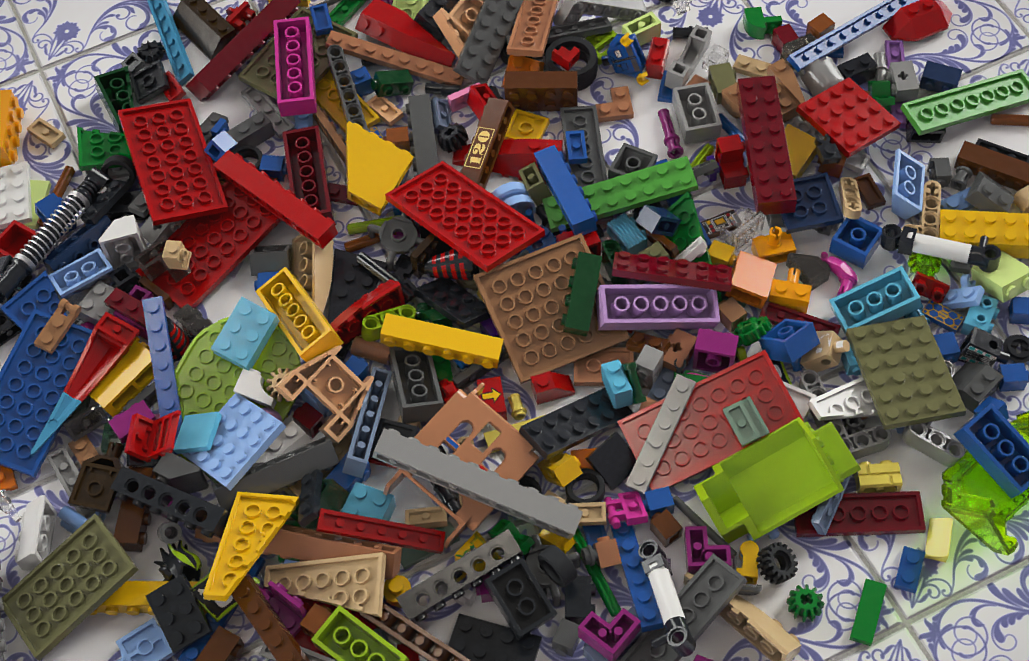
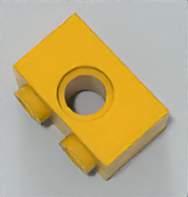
(560, 469)

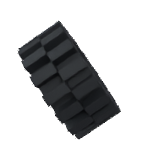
(785, 559)

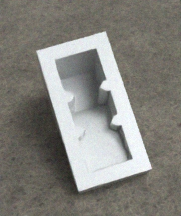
(251, 387)

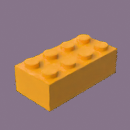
(9, 127)

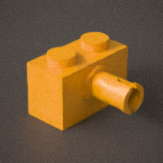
(774, 246)
(790, 292)

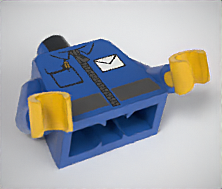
(626, 57)

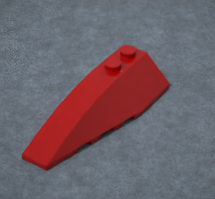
(401, 32)
(513, 155)
(384, 297)

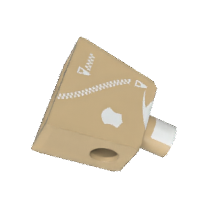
(825, 354)

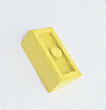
(938, 539)

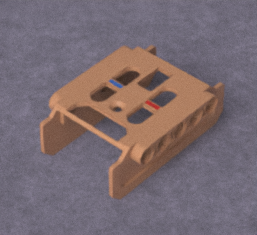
(462, 408)

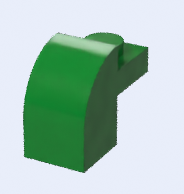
(757, 25)
(880, 92)
(522, 540)

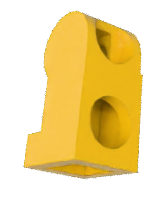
(748, 555)

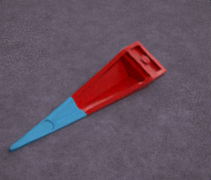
(103, 351)

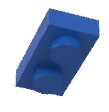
(576, 147)
(909, 569)

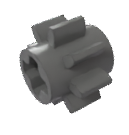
(853, 425)

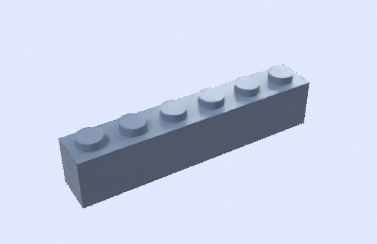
(367, 423)

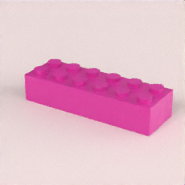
(294, 66)

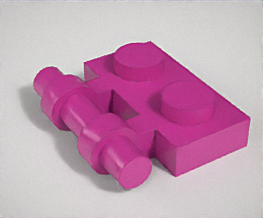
(631, 509)

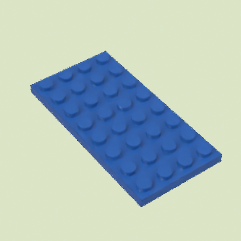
(30, 390)

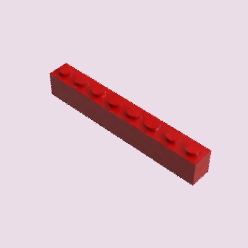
(276, 199)

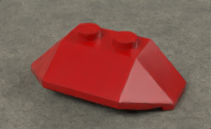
(918, 20)

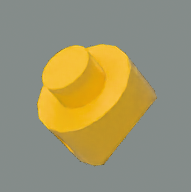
(394, 588)

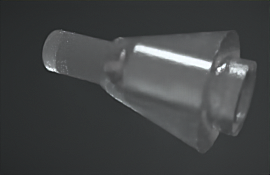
(7, 506)

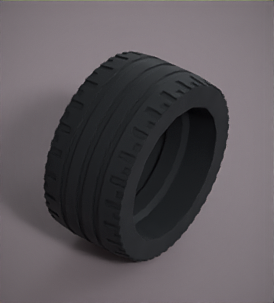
(587, 53)

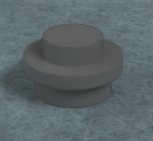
(589, 555)

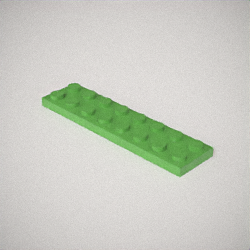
(967, 102)
(631, 190)

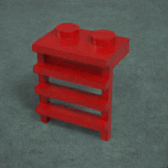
(151, 437)

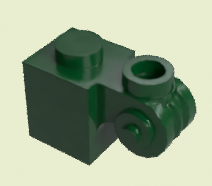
(426, 314)

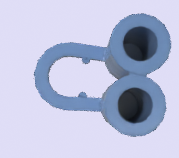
(73, 520)

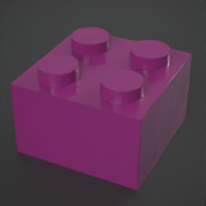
(714, 350)

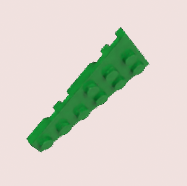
(97, 147)
(688, 229)

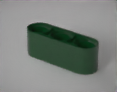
(608, 251)

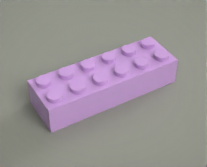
(656, 307)

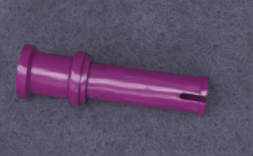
(671, 138)

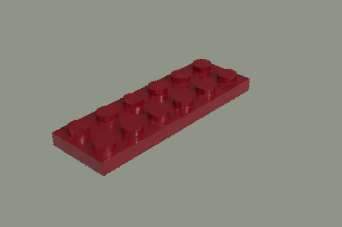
(672, 271)
(870, 515)

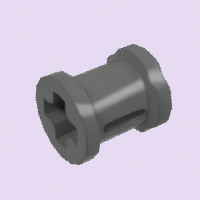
(960, 180)

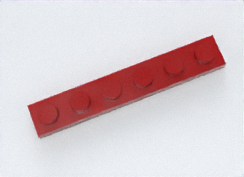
(380, 531)

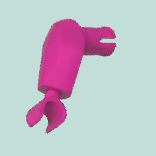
(842, 270)

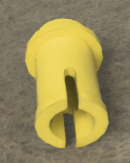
(518, 411)

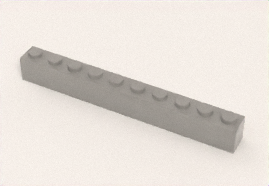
(477, 483)

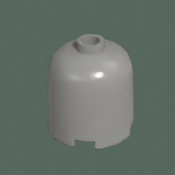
(821, 75)

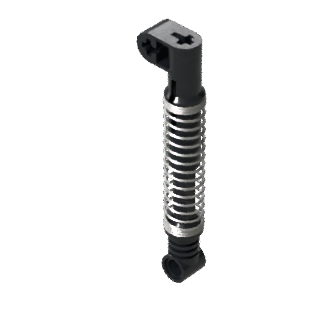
(25, 262)

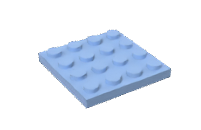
(239, 441)

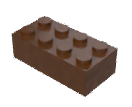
(541, 90)

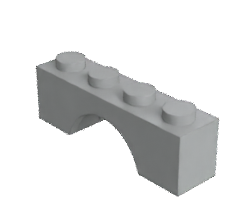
(682, 69)

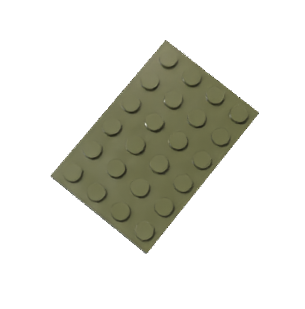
(262, 70)
(905, 372)
(68, 586)

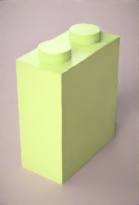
(1005, 282)

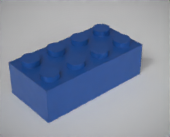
(997, 449)

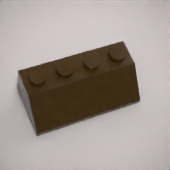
(203, 26)

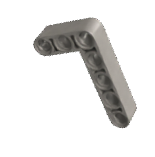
(572, 10)
(867, 436)
(933, 442)

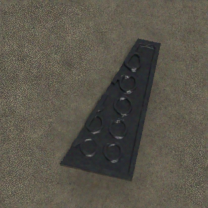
(348, 285)

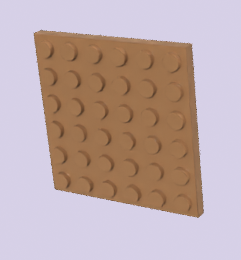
(528, 306)

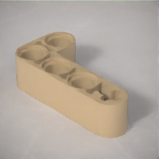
(930, 214)

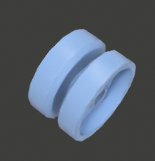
(515, 196)

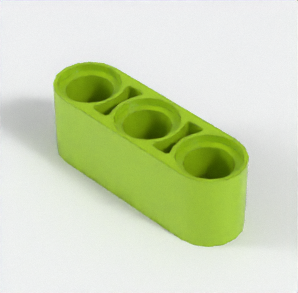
(373, 323)

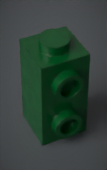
(392, 83)

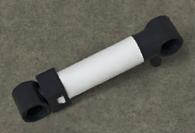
(910, 241)
(659, 574)

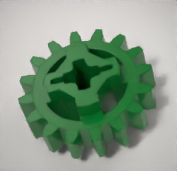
(752, 330)

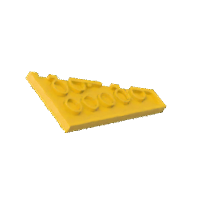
(249, 530)

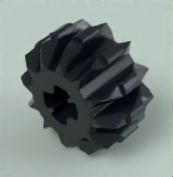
(452, 137)

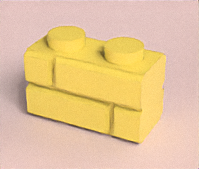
(878, 477)

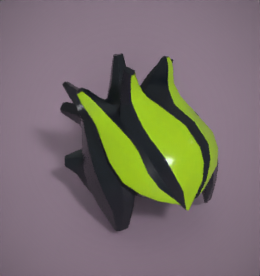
(179, 562)

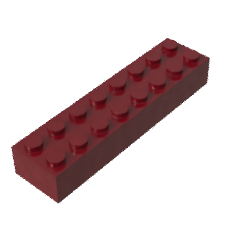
(240, 48)
(766, 145)

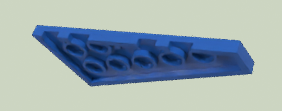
(36, 295)

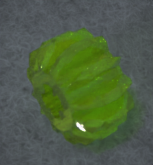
(925, 264)

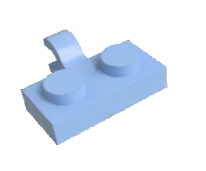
(966, 296)

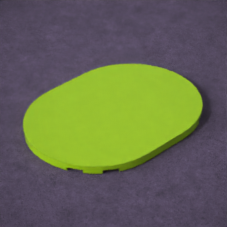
(208, 380)

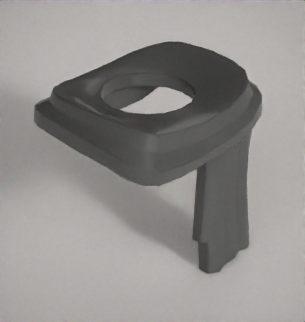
(747, 590)

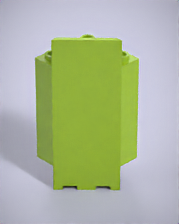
(776, 479)

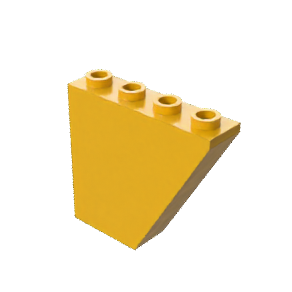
(373, 168)
(125, 379)

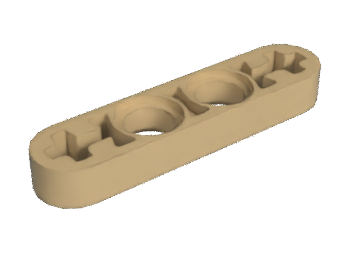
(850, 198)

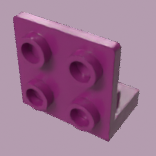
(288, 608)

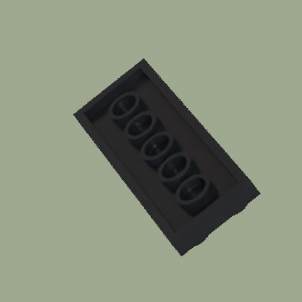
(573, 424)

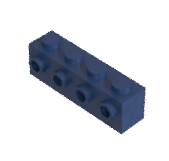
(77, 245)

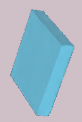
(197, 432)

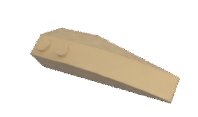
(313, 268)
(759, 629)

